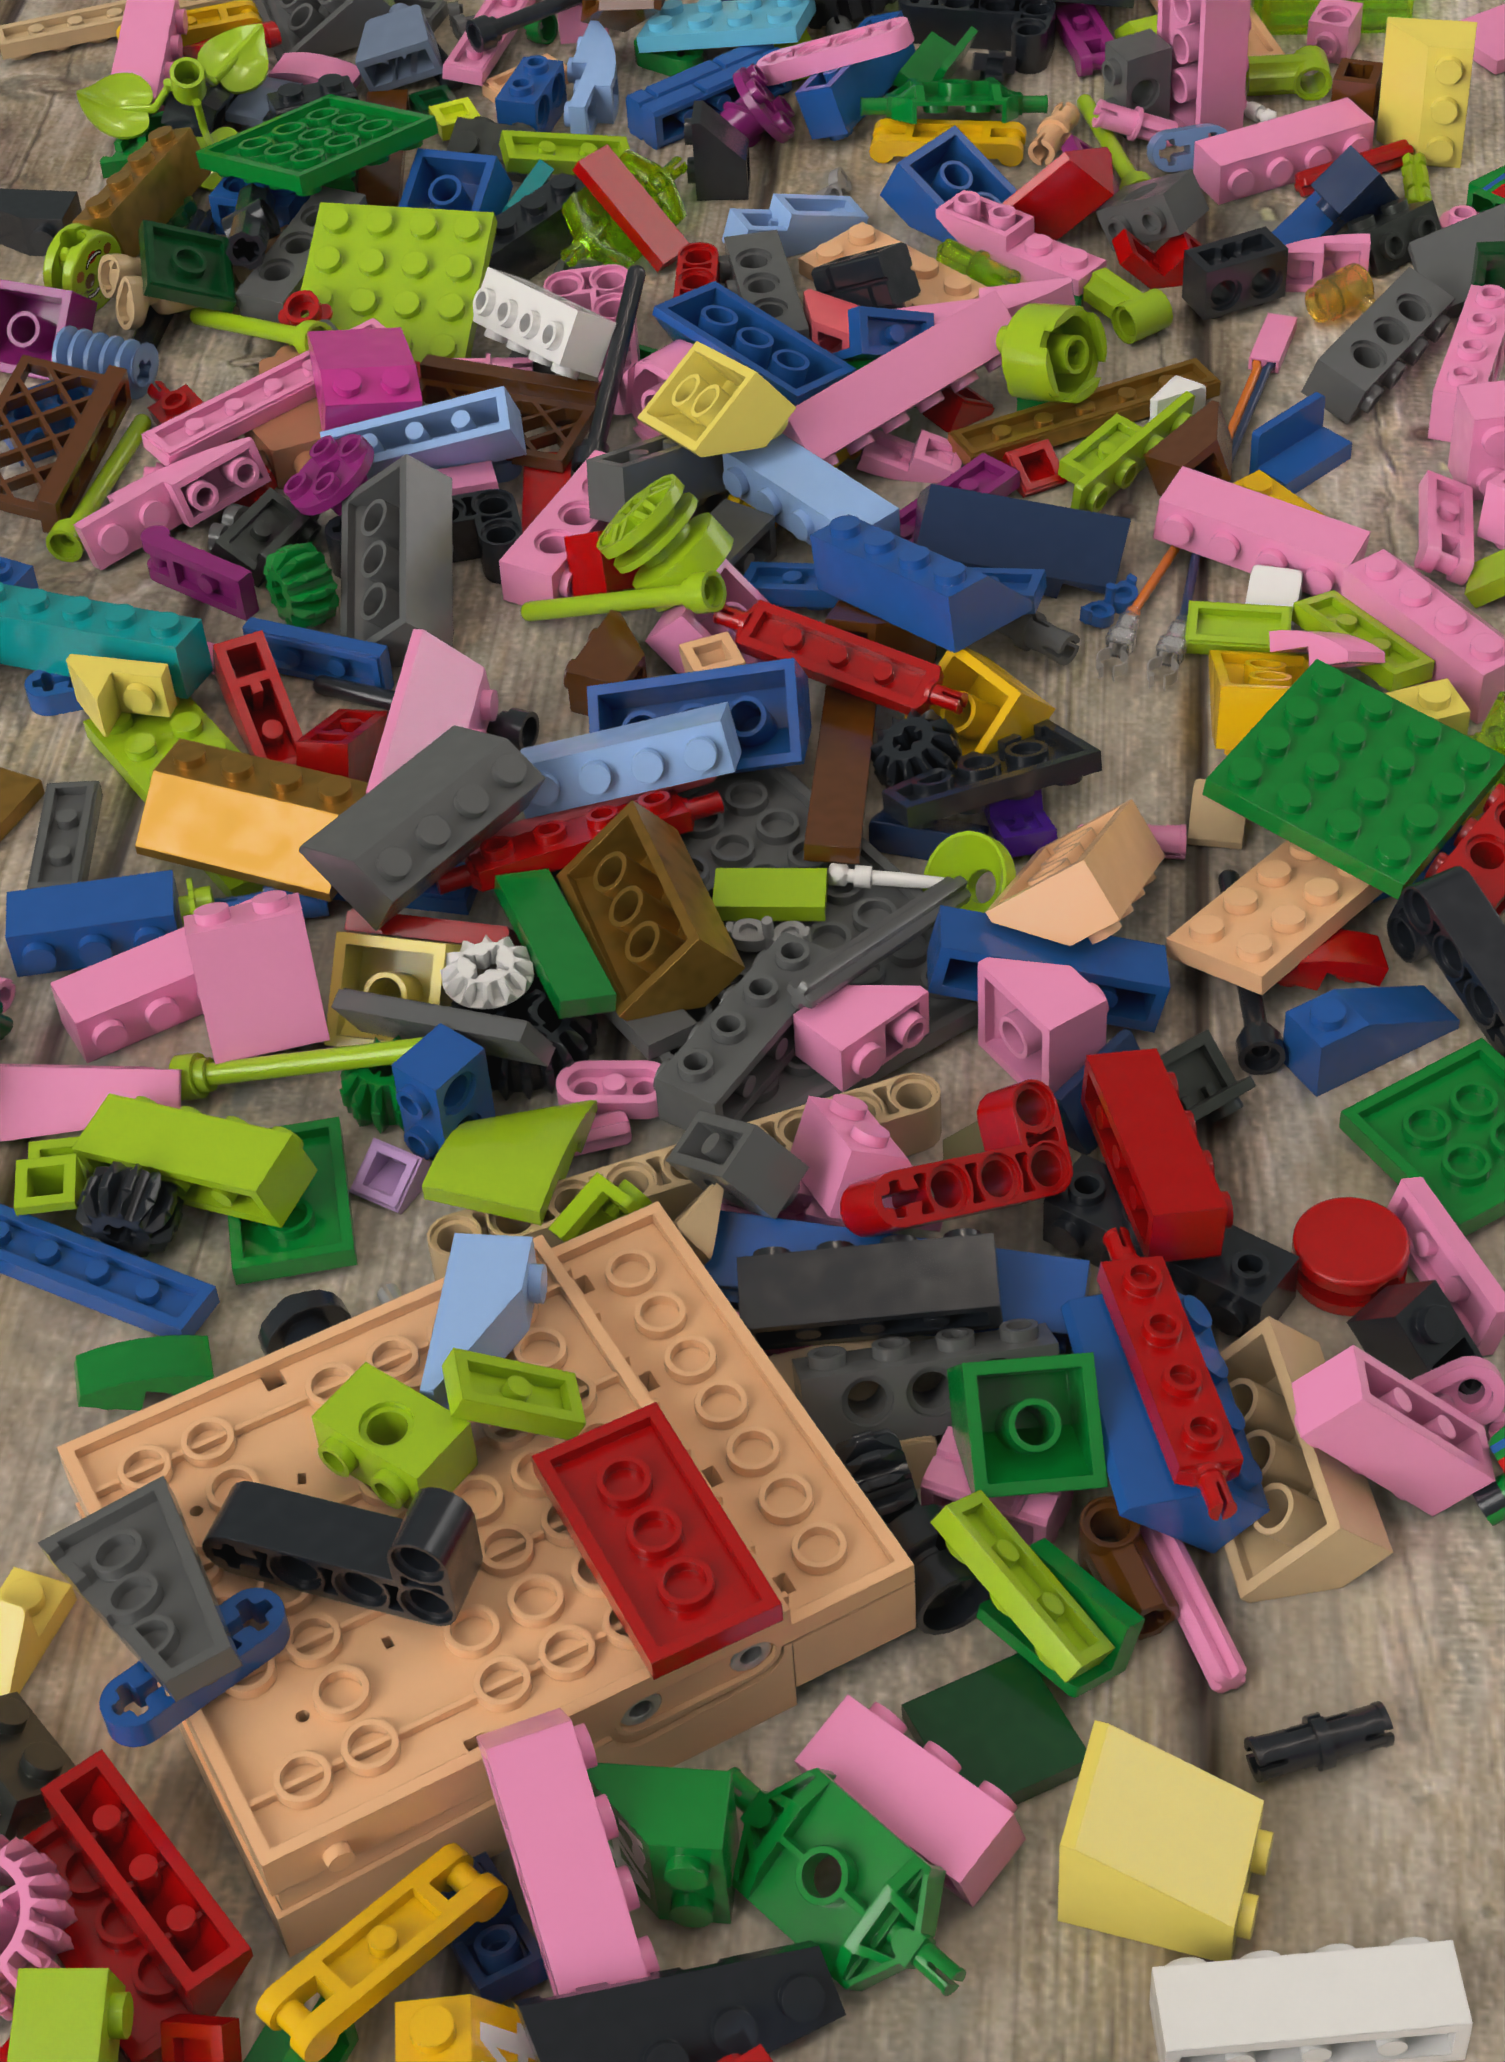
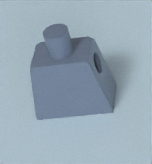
(398, 49)

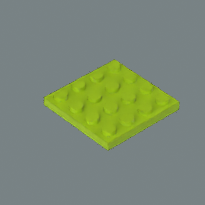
(403, 270)

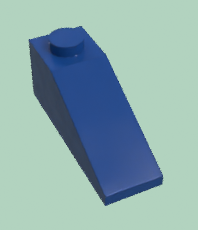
(1359, 1031)

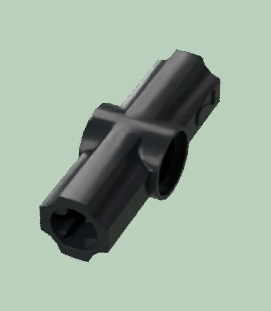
(251, 226)

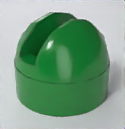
(542, 33)

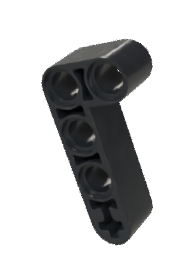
(1003, 25)
(482, 528)
(1464, 936)
(351, 1554)

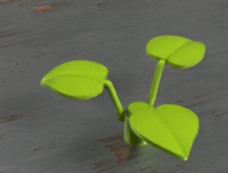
(122, 101)

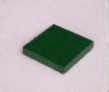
(186, 266)
(1000, 1729)

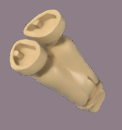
(122, 279)

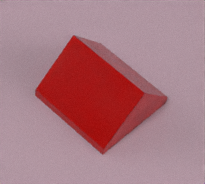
(1066, 191)

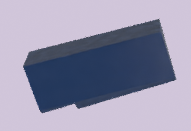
(1009, 532)

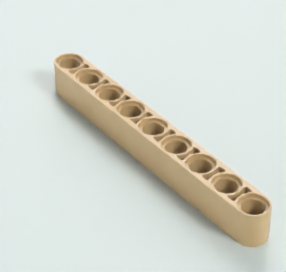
(902, 1104)

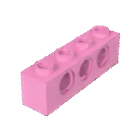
(1473, 354)
(537, 560)

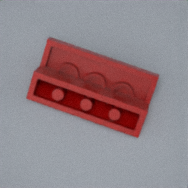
(136, 1904)

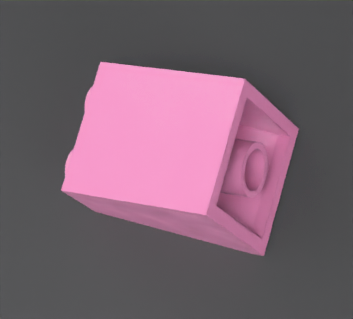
(255, 976)

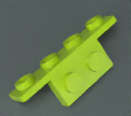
(1115, 454)

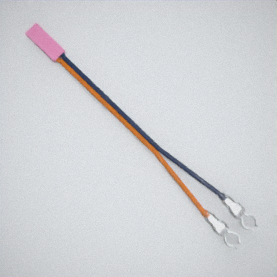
(1172, 647)

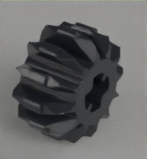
(914, 747)
(130, 1209)
(880, 1471)

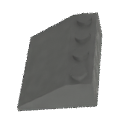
(320, 25)

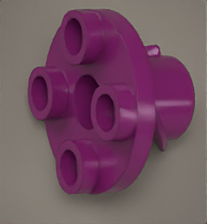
(758, 108)
(330, 474)

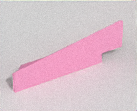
(66, 1097)

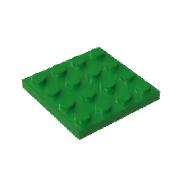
(317, 144)
(1356, 778)

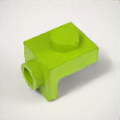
(596, 1206)

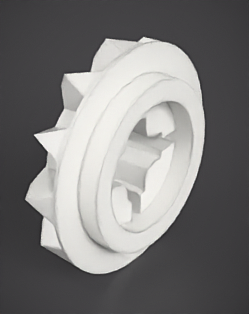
(493, 987)

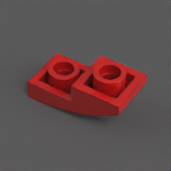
(1347, 956)

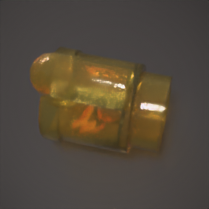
(1340, 294)

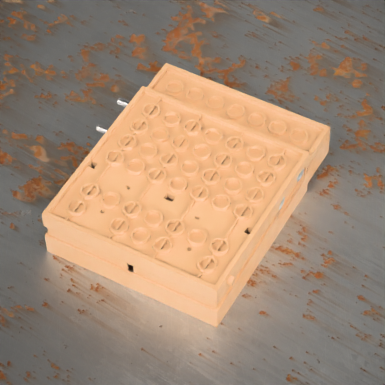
(362, 1732)

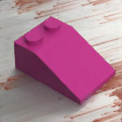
(362, 374)

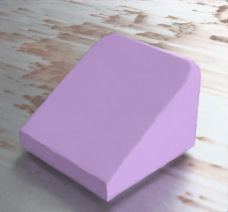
(390, 1176)

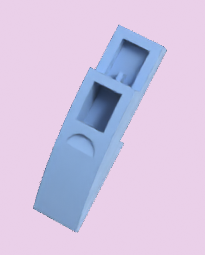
(594, 81)

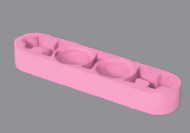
(836, 50)

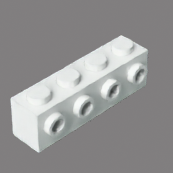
(542, 324)

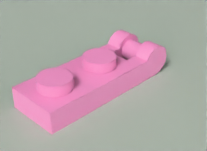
(1445, 528)

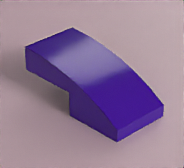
(1021, 824)

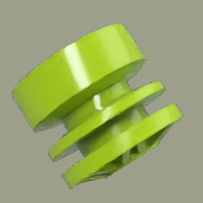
(662, 539)

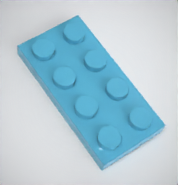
(724, 24)

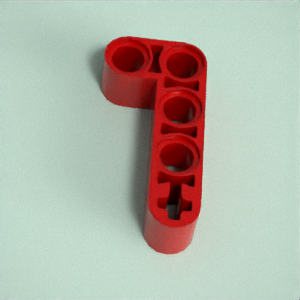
(1021, 1163)

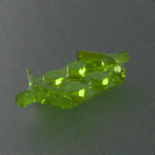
(598, 234)

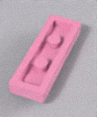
(1445, 1255)

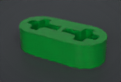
(668, 62)

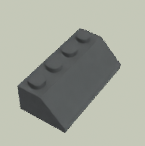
(398, 557)
(422, 821)

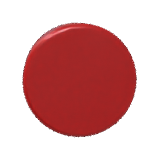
(1349, 1253)

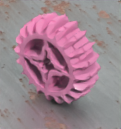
(30, 1915)

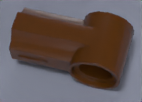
(1125, 1565)

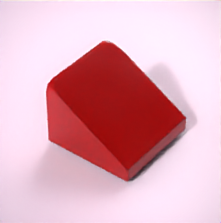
(959, 409)
(1037, 467)

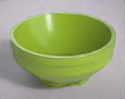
(971, 856)

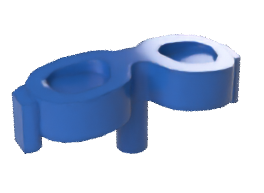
(1116, 600)

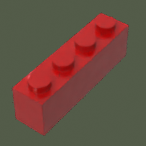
(1155, 1155)

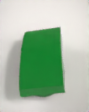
(124, 1371)

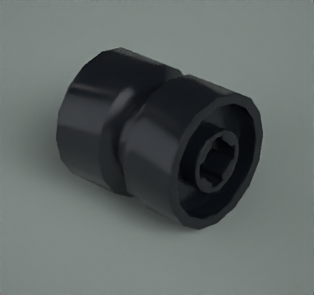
(944, 1587)

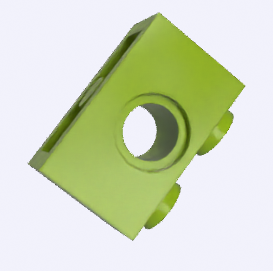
(392, 1438)

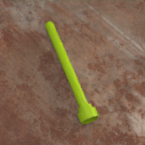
(1107, 139)
(257, 327)
(63, 538)
(700, 593)
(202, 1076)

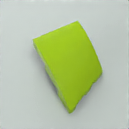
(509, 1161)

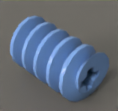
(98, 351)

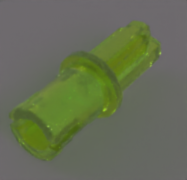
(975, 264)

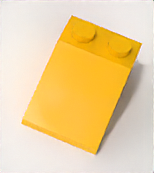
(1246, 688)

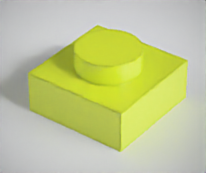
(447, 114)

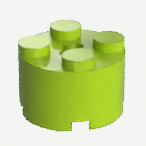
(1052, 352)

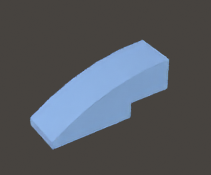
(799, 218)

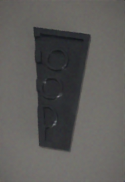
(980, 779)
(688, 2012)

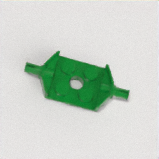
(940, 94)
(887, 1893)

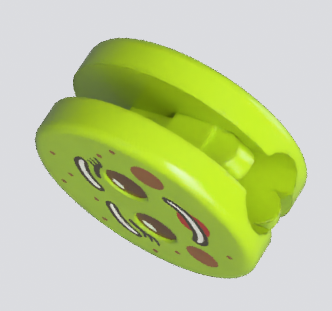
(75, 259)

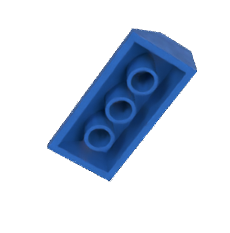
(752, 338)
(911, 584)
(764, 698)
(1131, 1449)

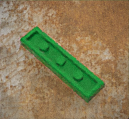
(555, 944)

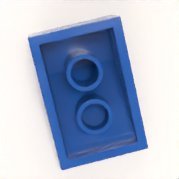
(936, 175)
(456, 182)

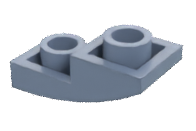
(252, 107)

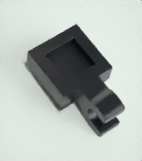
(993, 64)

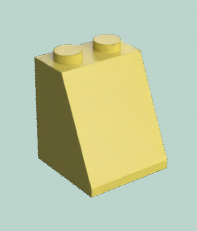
(1160, 1850)

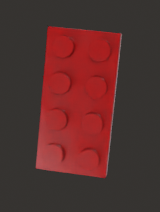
(656, 1540)

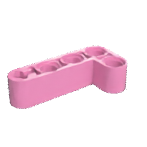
(599, 291)

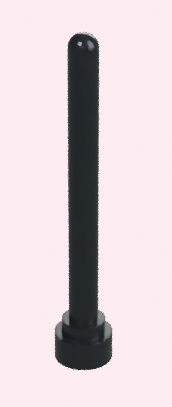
(486, 31)
(613, 368)
(516, 725)
(1259, 1043)

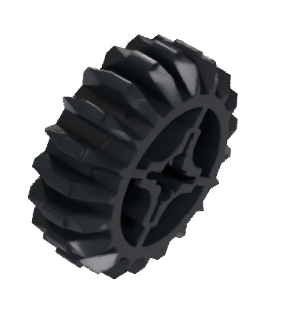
(571, 1037)

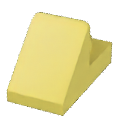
(120, 685)
(29, 1619)

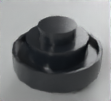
(300, 1317)

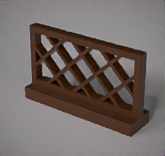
(540, 397)
(82, 445)

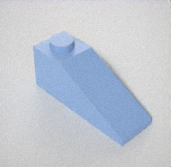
(483, 1302)

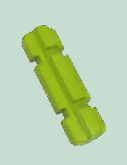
(1416, 178)

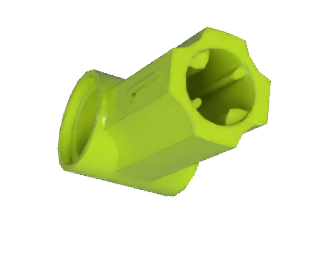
(1286, 74)
(1130, 310)

